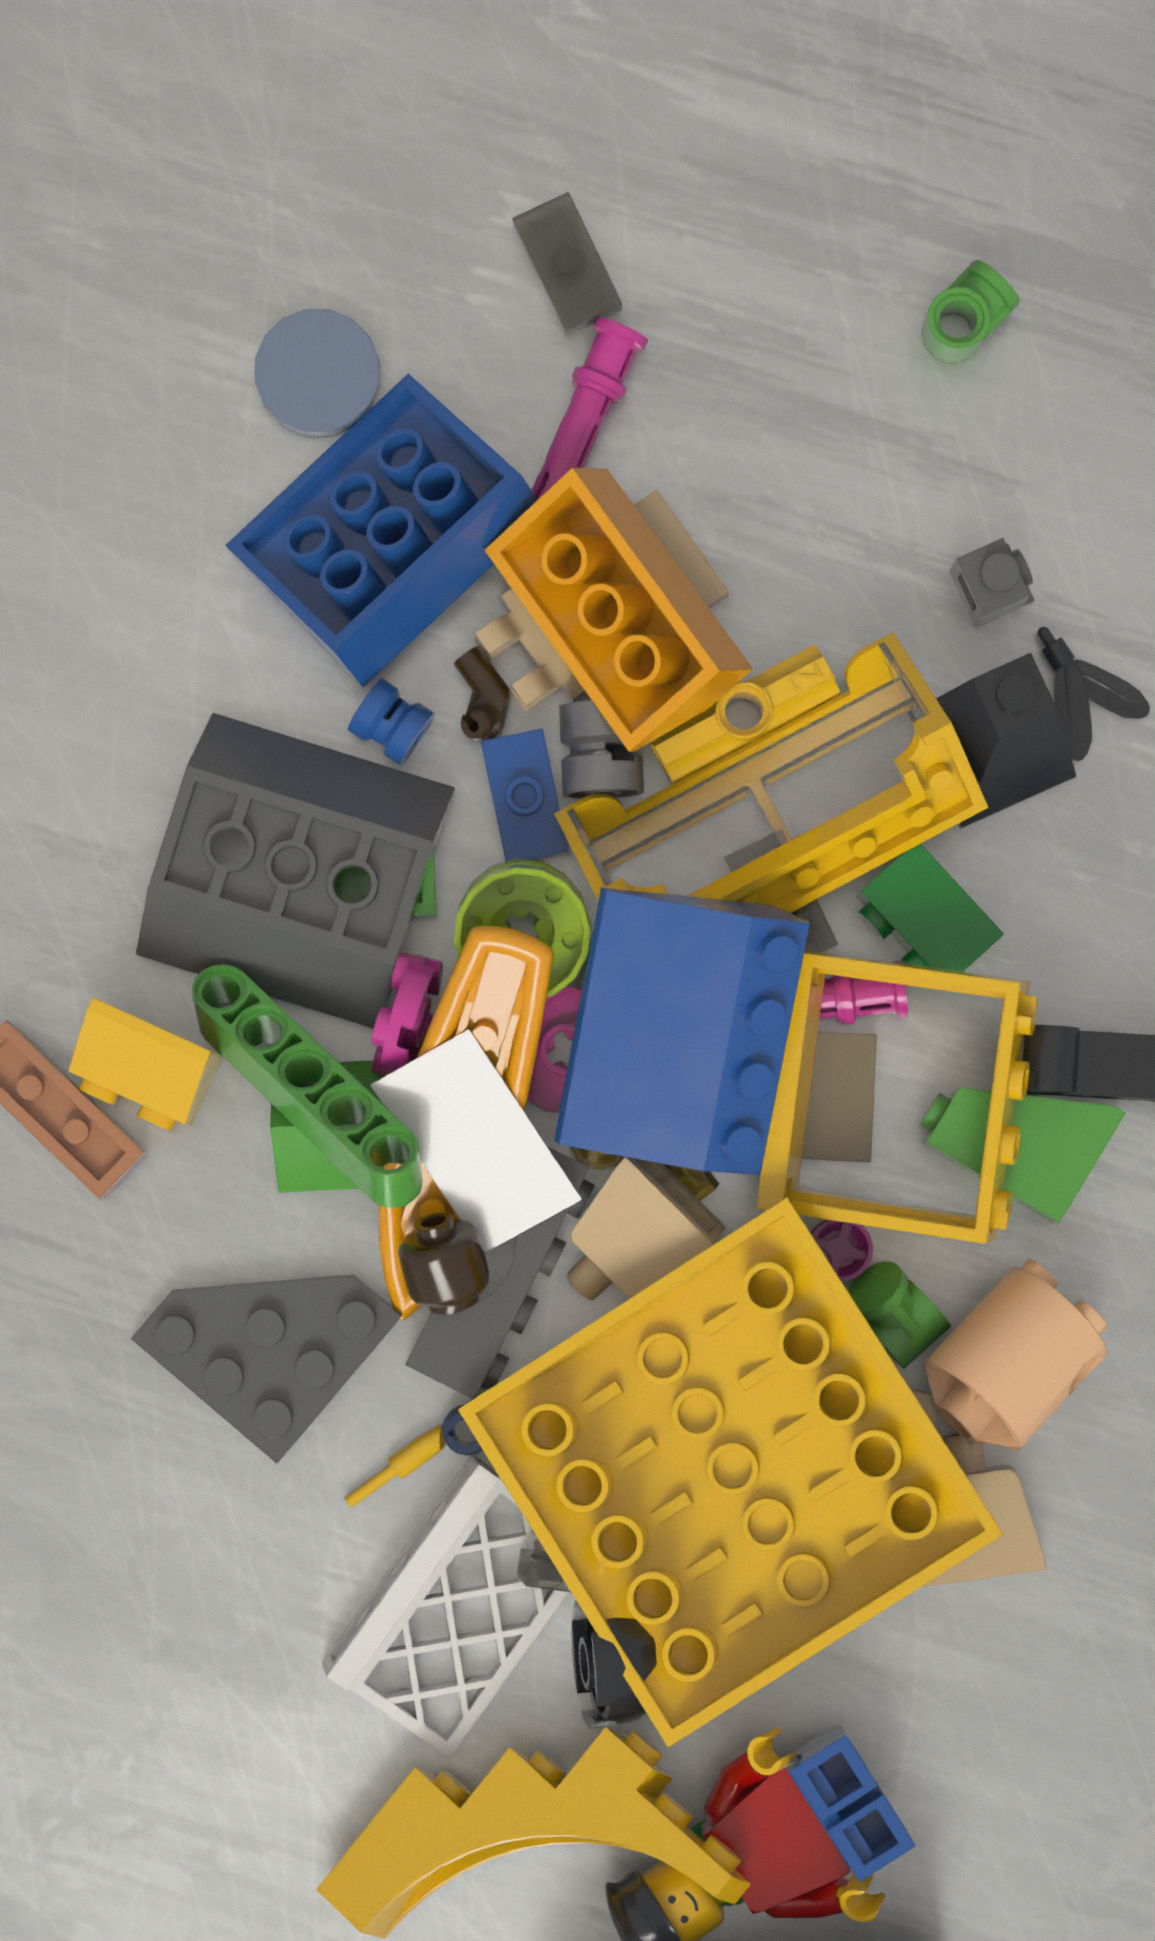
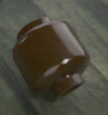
(444, 1264)

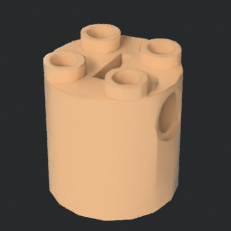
(1014, 1359)

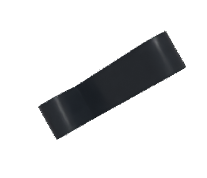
(1090, 1063)

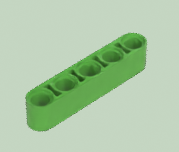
(313, 1109)

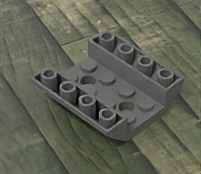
(278, 908)

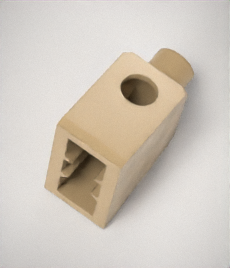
(639, 1230)
(1002, 1494)

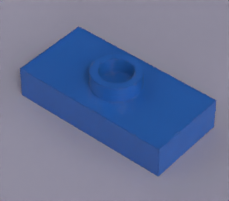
(524, 796)

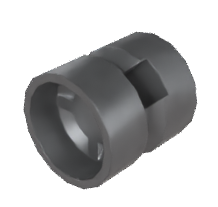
(597, 756)

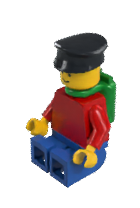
(797, 1835)

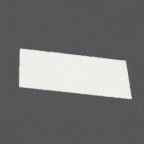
(477, 1140)

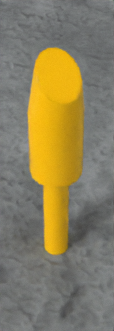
(402, 1463)

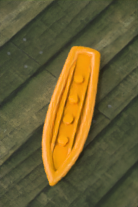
(501, 998)

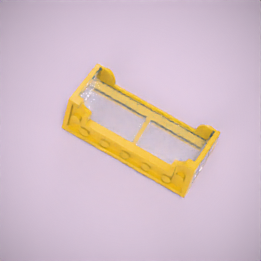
(796, 804)

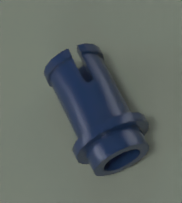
(451, 1438)

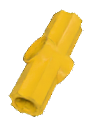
(779, 694)

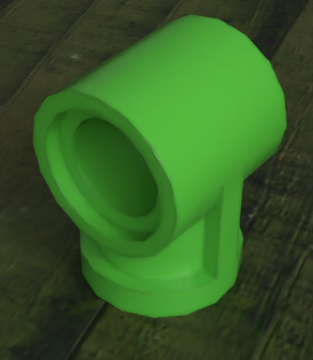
(981, 298)
(897, 1311)

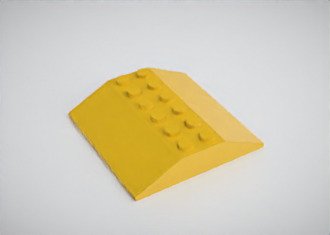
(730, 1470)

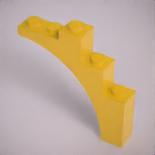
(442, 1829)

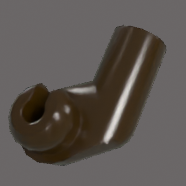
(488, 699)

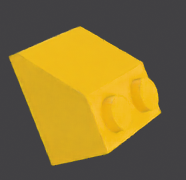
(143, 1064)

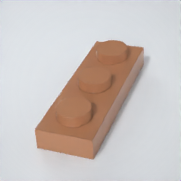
(62, 1115)

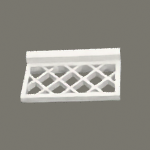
(406, 1589)

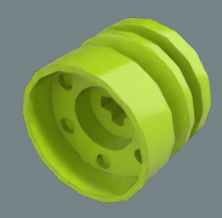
(535, 888)

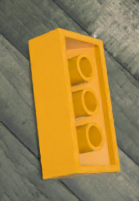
(617, 607)

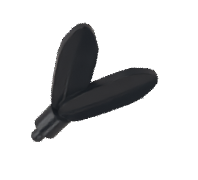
(1080, 681)

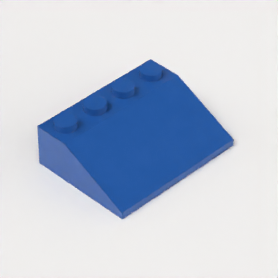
(384, 529)
(681, 1030)

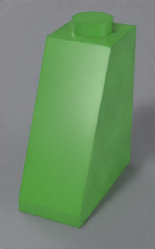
(1056, 1147)

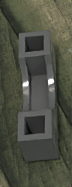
(465, 1345)

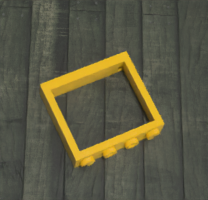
(1002, 1141)

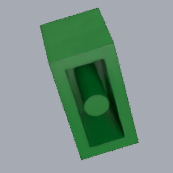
(927, 913)

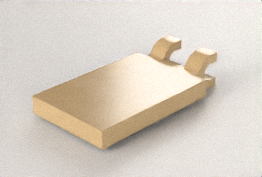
(552, 670)

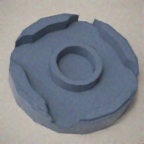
(317, 372)

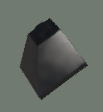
(1009, 734)

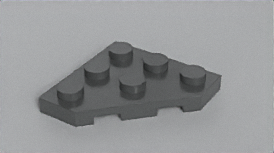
(268, 1349)

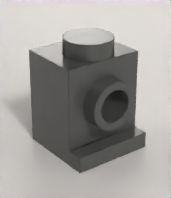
(992, 581)

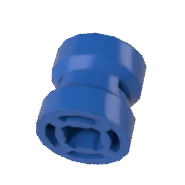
(405, 725)

